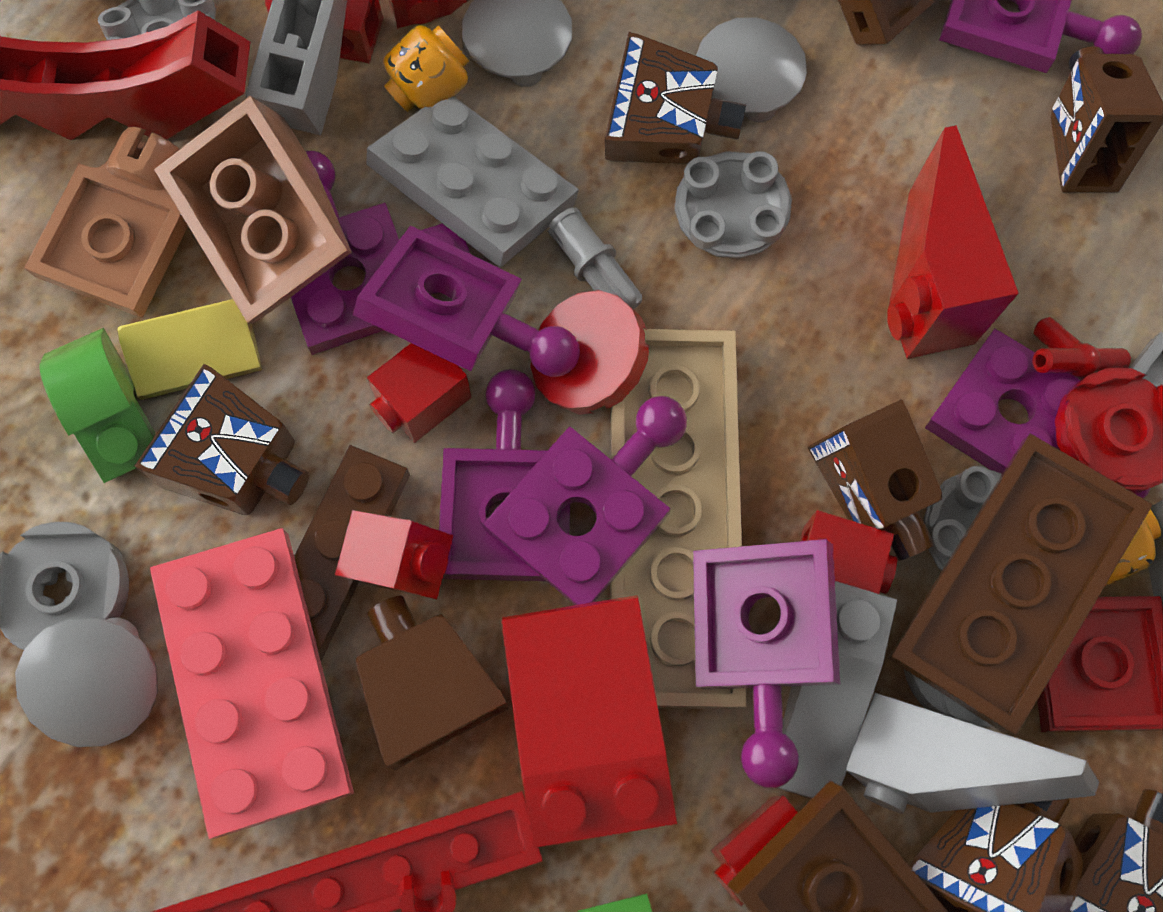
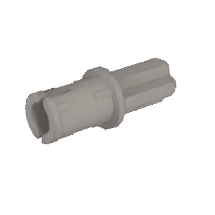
(591, 257)

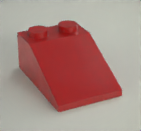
(949, 260)
(587, 722)

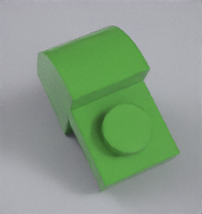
(97, 403)

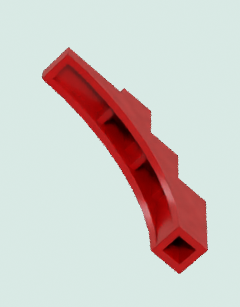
(143, 81)

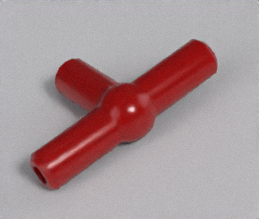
(1070, 355)

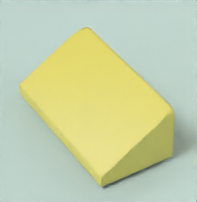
(171, 348)

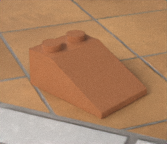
(255, 207)

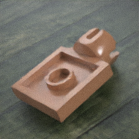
(113, 227)

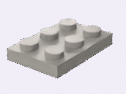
(472, 178)

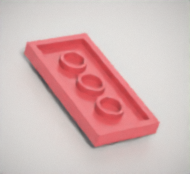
(250, 683)

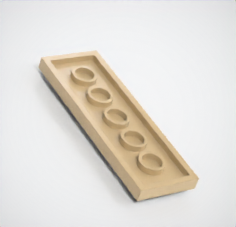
(700, 486)

